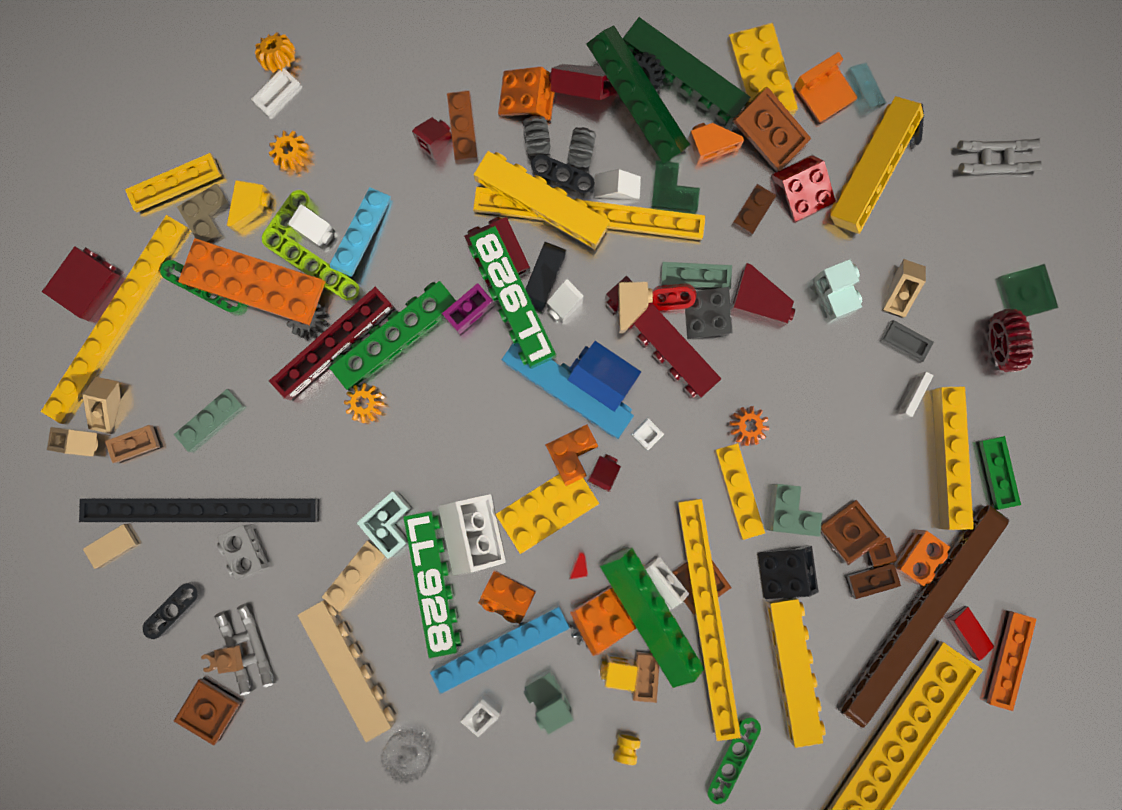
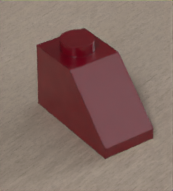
(432, 136)
(604, 472)

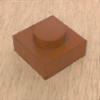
(882, 553)

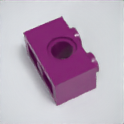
(468, 308)

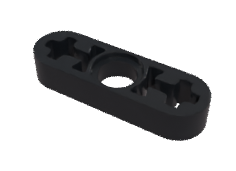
(155, 618)

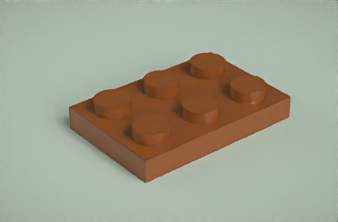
(771, 129)

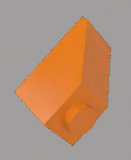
(712, 141)

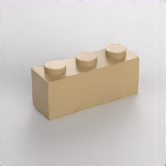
(354, 576)

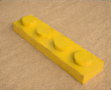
(173, 182)
(739, 491)

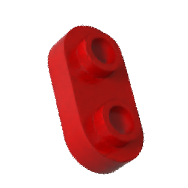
(674, 299)

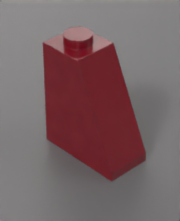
(581, 81)
(761, 298)

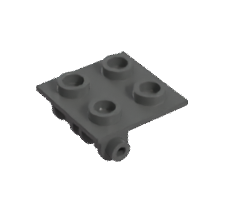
(709, 314)

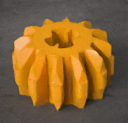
(275, 52)
(284, 143)
(360, 411)

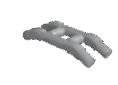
(1008, 147)
(252, 635)

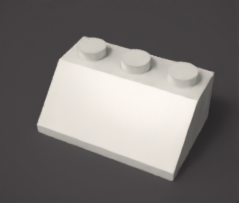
(472, 534)

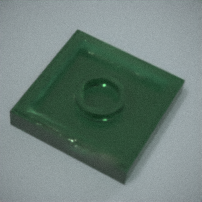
(1029, 291)

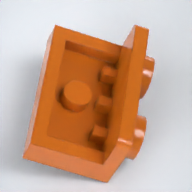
(506, 598)

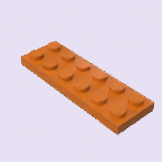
(252, 281)

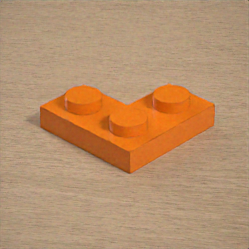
(566, 452)

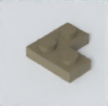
(198, 213)

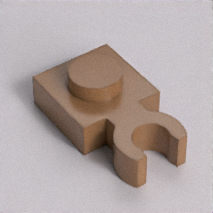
(224, 660)

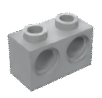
(248, 549)

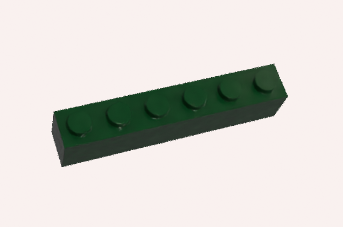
(688, 73)
(638, 94)

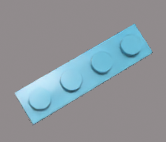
(360, 232)

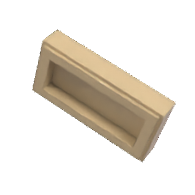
(110, 546)

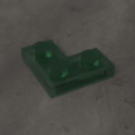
(668, 194)

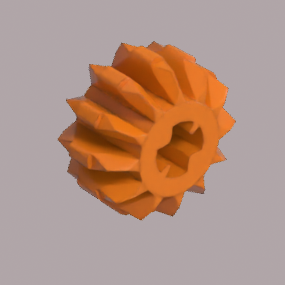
(757, 425)

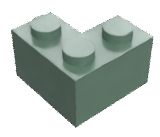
(785, 512)
(552, 705)

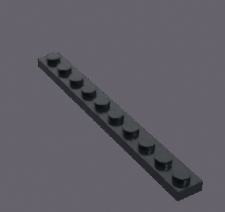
(198, 510)

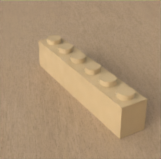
(347, 670)

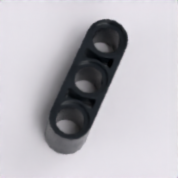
(571, 184)
(544, 274)

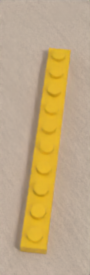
(620, 216)
(114, 320)
(709, 620)

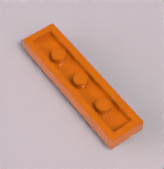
(1011, 661)

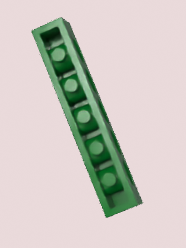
(390, 348)

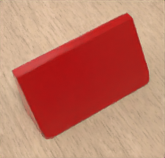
(579, 566)
(971, 633)

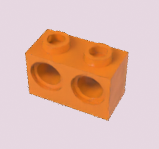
(917, 553)

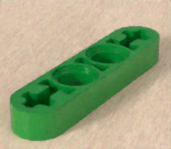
(202, 294)
(737, 761)

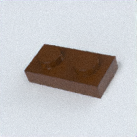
(754, 209)
(874, 580)

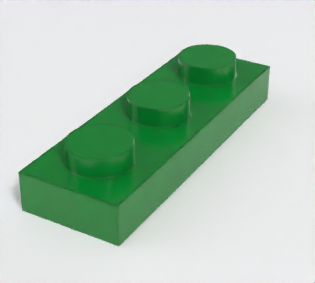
(1000, 473)

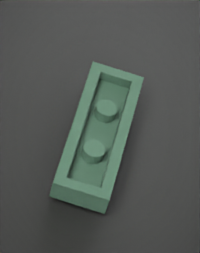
(698, 275)
(209, 420)

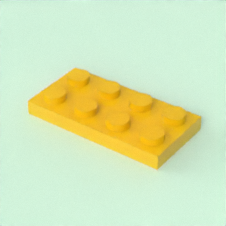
(762, 64)
(545, 511)

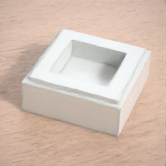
(647, 434)

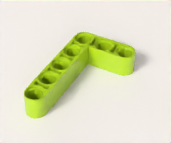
(305, 257)

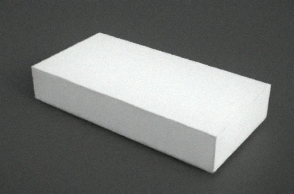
(275, 91)
(915, 394)

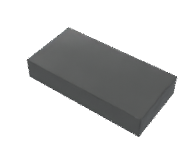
(907, 341)

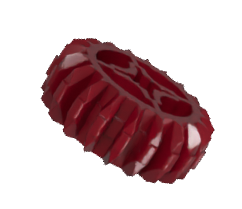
(1010, 340)

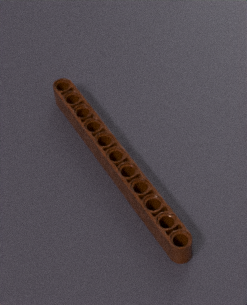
(924, 616)

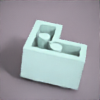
(837, 289)
(381, 527)

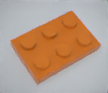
(602, 621)

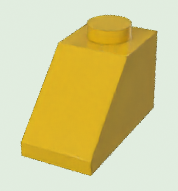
(247, 204)

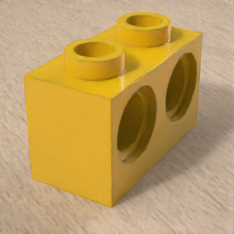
(619, 673)

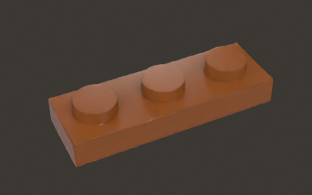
(462, 126)

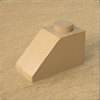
(905, 287)
(632, 302)
(102, 404)
(72, 441)

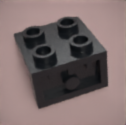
(788, 573)

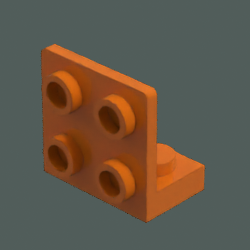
(825, 88)
(526, 93)

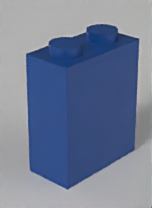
(603, 375)

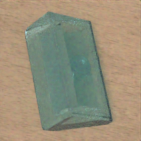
(865, 87)

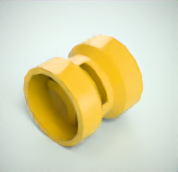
(626, 751)

